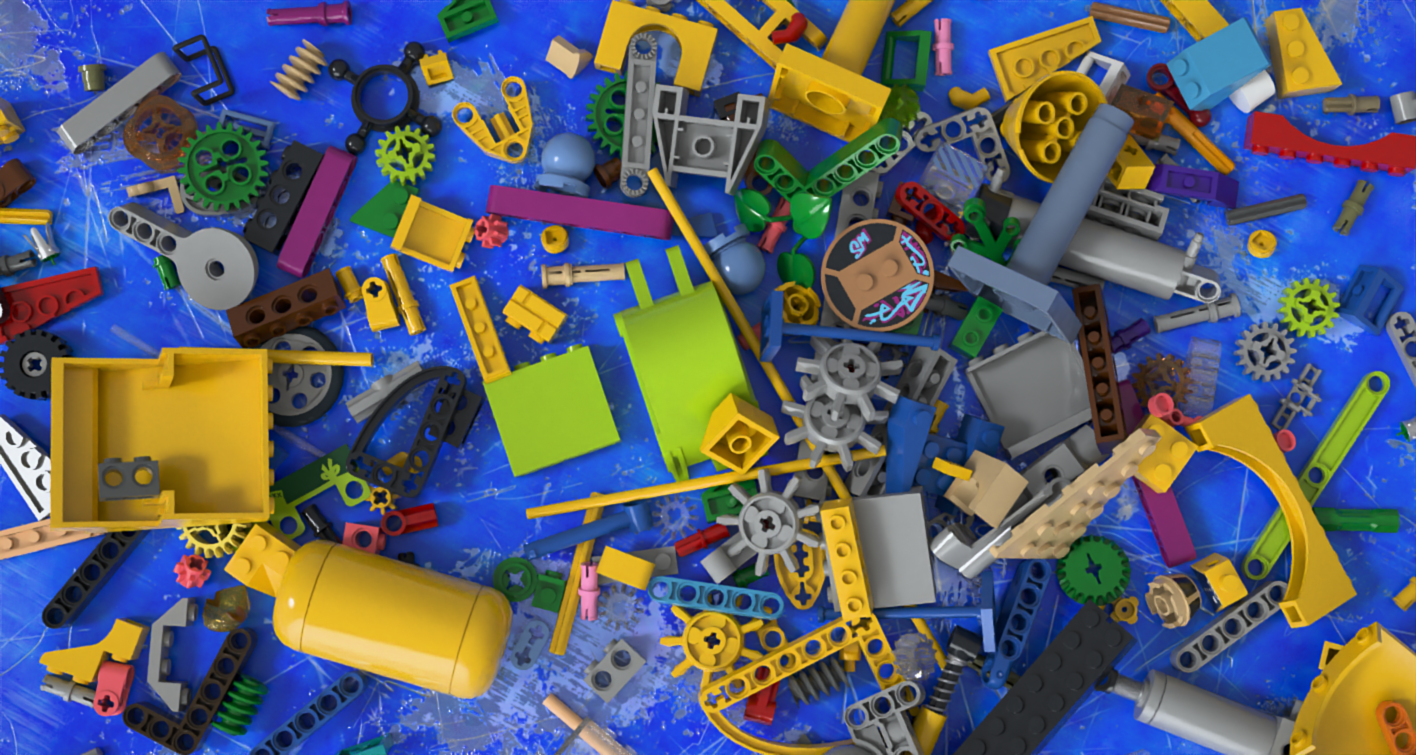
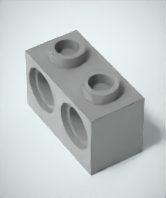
(619, 674)

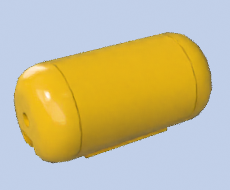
(392, 618)

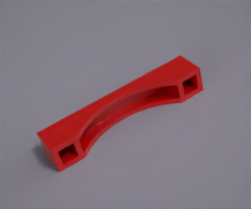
(1275, 135)

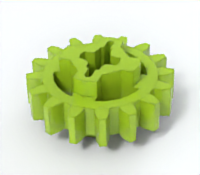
(418, 151)
(1303, 318)

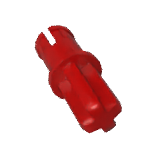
(701, 539)

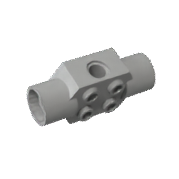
(1063, 460)

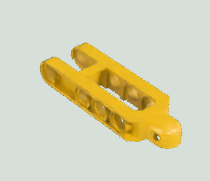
(759, 39)

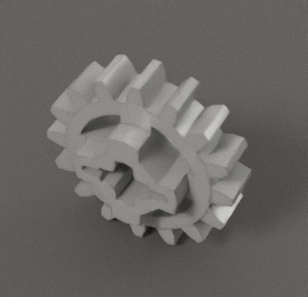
(1260, 362)

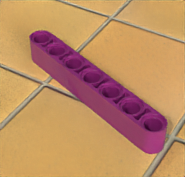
(580, 212)
(1160, 508)

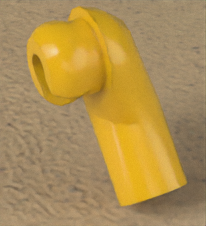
(399, 460)

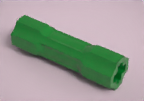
(1358, 519)

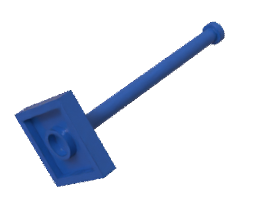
(774, 327)
(983, 611)

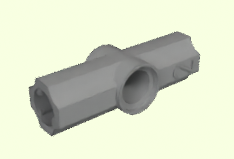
(365, 403)

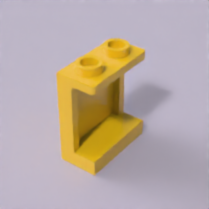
(432, 235)

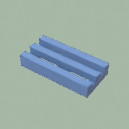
(268, 135)

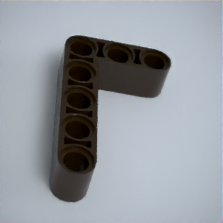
(203, 699)

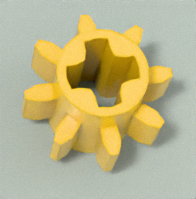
(374, 498)

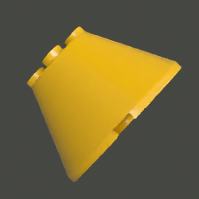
(1049, 120)

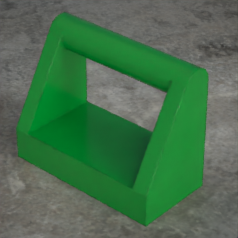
(923, 41)

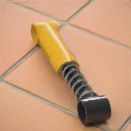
(961, 648)

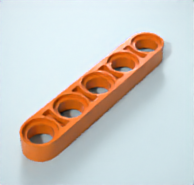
(1393, 729)

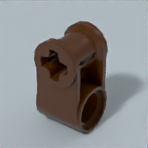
(14, 181)

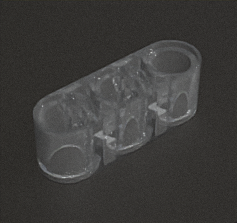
(1204, 361)

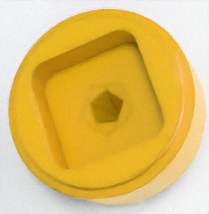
(555, 239)
(1261, 244)

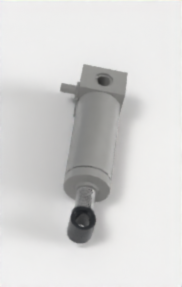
(1203, 715)

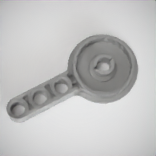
(195, 255)

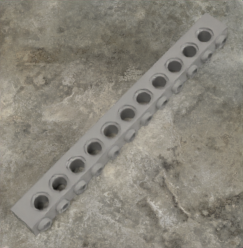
(848, 211)

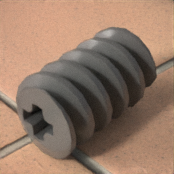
(817, 681)

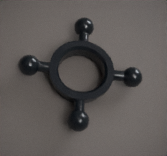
(356, 142)

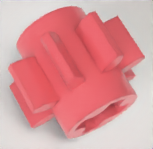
(491, 231)
(192, 571)

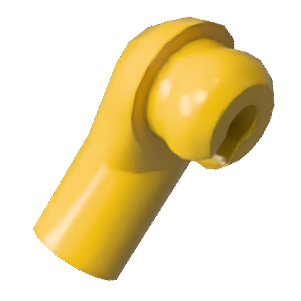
(967, 100)

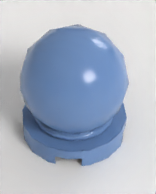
(567, 164)
(737, 261)

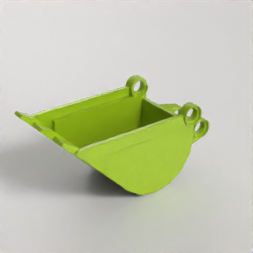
(682, 361)

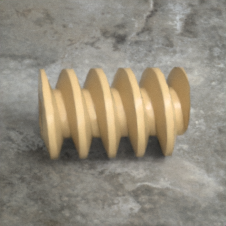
(300, 70)

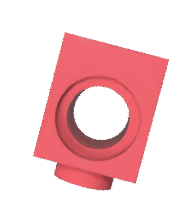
(353, 531)

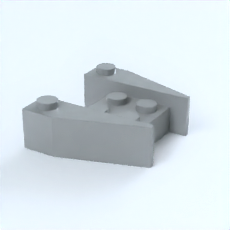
(706, 144)

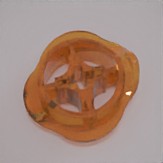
(156, 106)

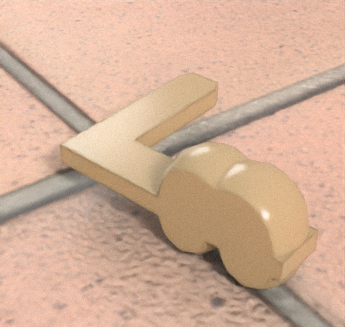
(168, 182)

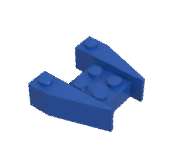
(914, 449)

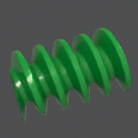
(241, 705)

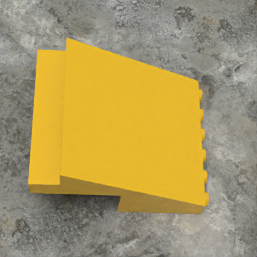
(187, 409)

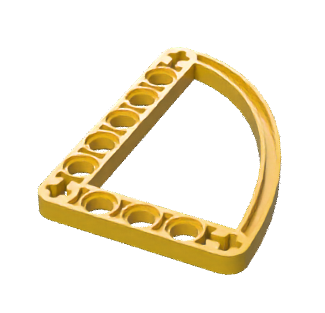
(802, 660)

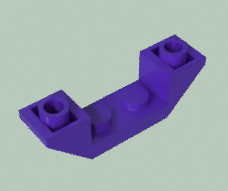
(1195, 184)

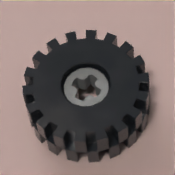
(18, 365)

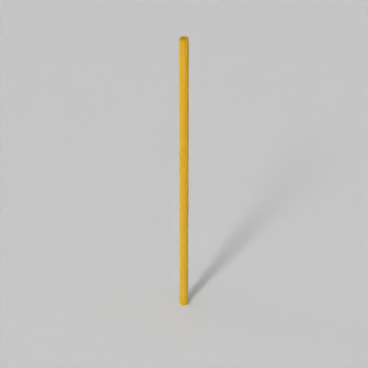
(692, 484)

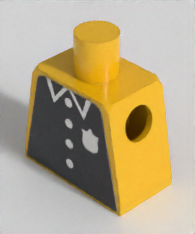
(1219, 581)

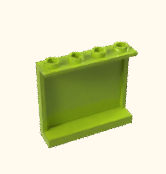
(552, 411)

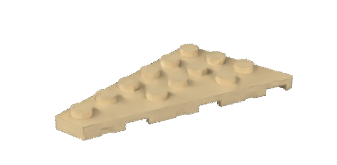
(1054, 528)

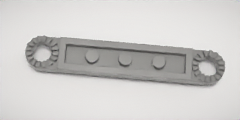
(638, 115)

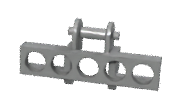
(1296, 407)

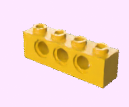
(847, 558)

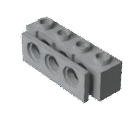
(1121, 215)

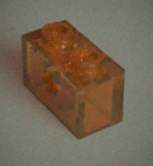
(1146, 109)

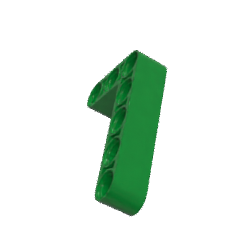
(832, 168)

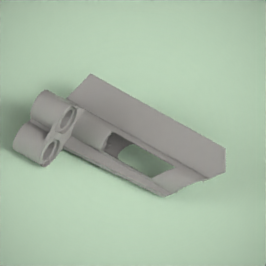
(964, 551)

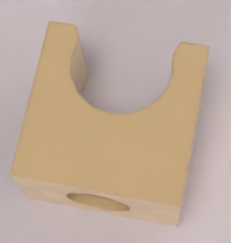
(989, 491)

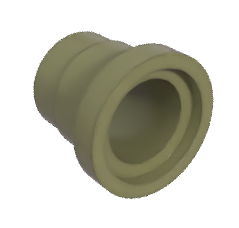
(93, 77)

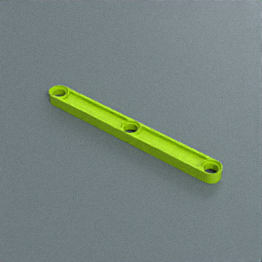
(1325, 457)

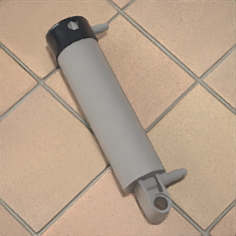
(1108, 251)

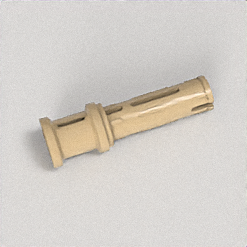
(570, 274)

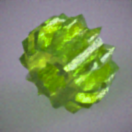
(901, 105)

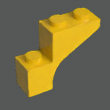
(84, 663)

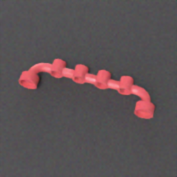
(1162, 407)

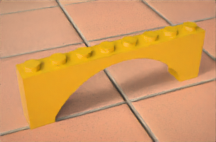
(1316, 575)

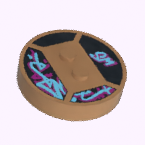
(877, 275)

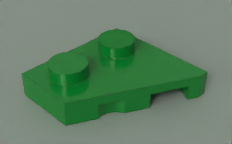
(466, 17)
(385, 209)
(720, 501)

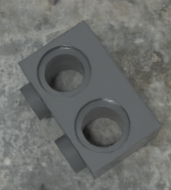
(129, 488)

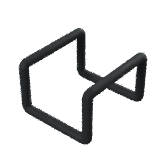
(209, 50)

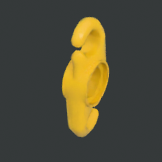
(773, 626)

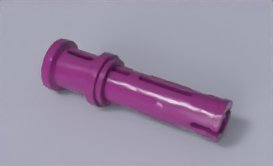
(322, 14)

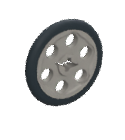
(318, 399)

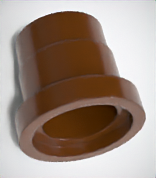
(608, 172)

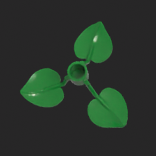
(809, 217)

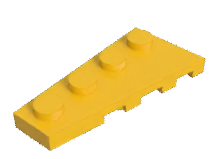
(1031, 58)

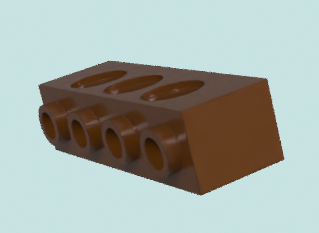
(293, 298)

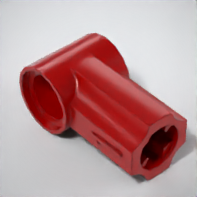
(413, 519)
(762, 704)

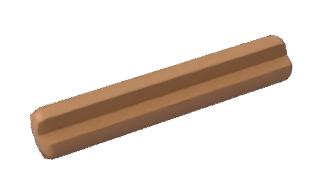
(1129, 17)

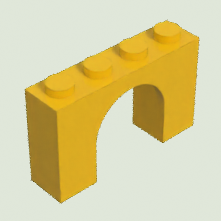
(627, 20)

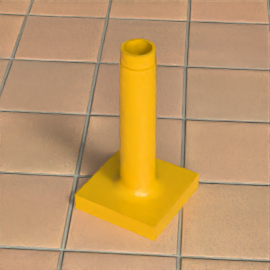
(831, 89)

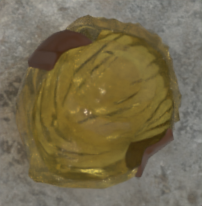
(227, 609)

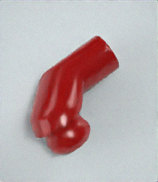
(792, 32)
(924, 232)

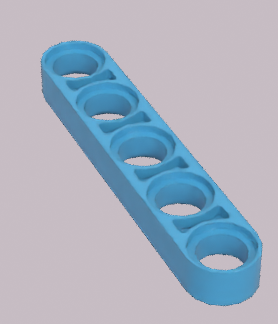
(728, 605)

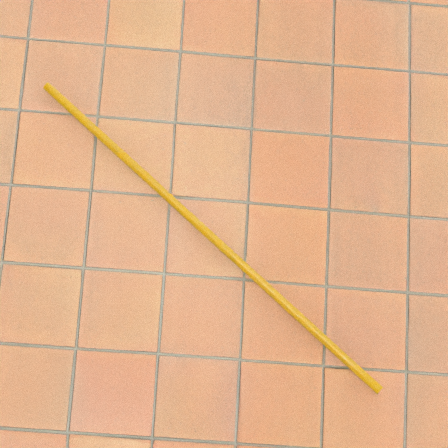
(754, 344)

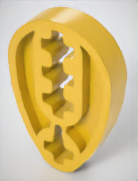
(812, 579)

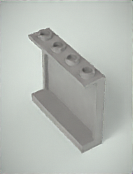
(1031, 390)
(894, 549)

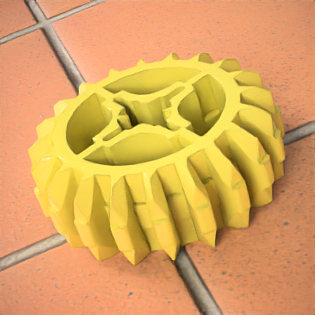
(220, 531)

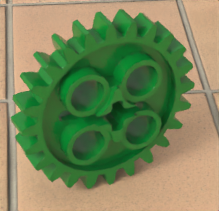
(600, 118)
(215, 143)

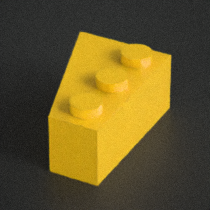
(1298, 56)

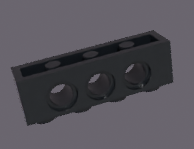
(274, 238)

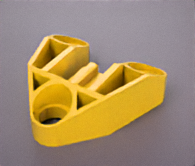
(521, 112)

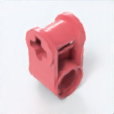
(113, 684)

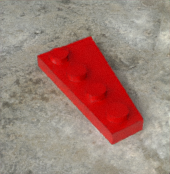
(47, 299)

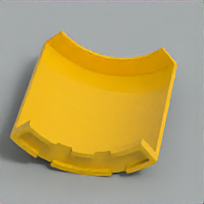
(1343, 699)

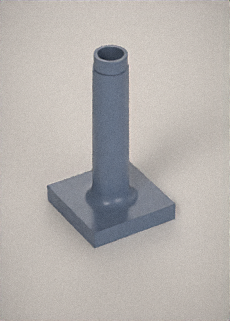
(1023, 282)

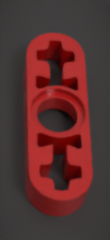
(941, 210)

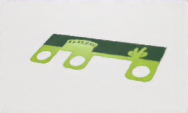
(308, 483)

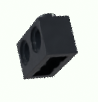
(463, 419)

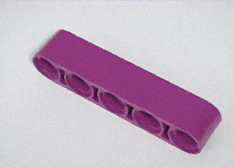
(317, 212)

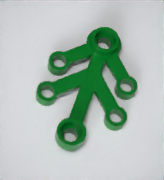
(990, 248)

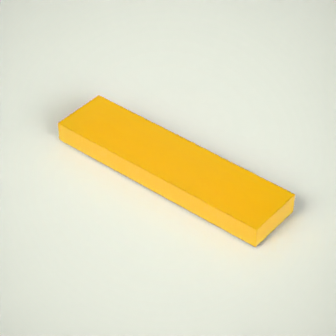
(480, 329)

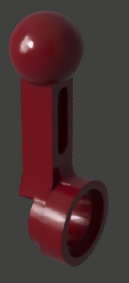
(1198, 118)

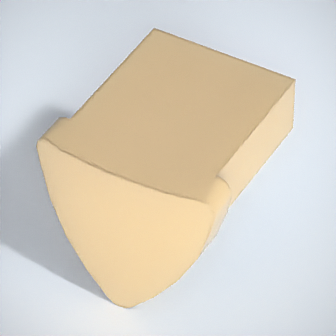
(567, 57)

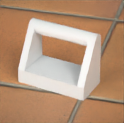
(1116, 74)

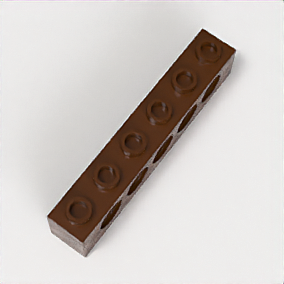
(1100, 368)

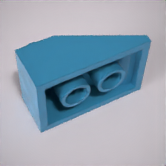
(1218, 65)

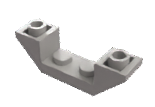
(174, 693)

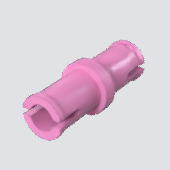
(943, 47)
(589, 591)

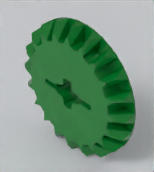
(1112, 576)

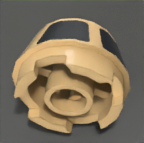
(1173, 599)

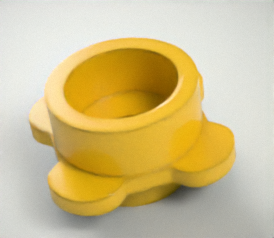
(1130, 615)

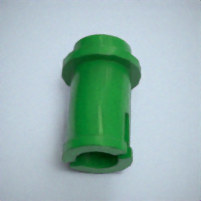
(166, 272)
(746, 576)

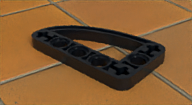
(420, 443)

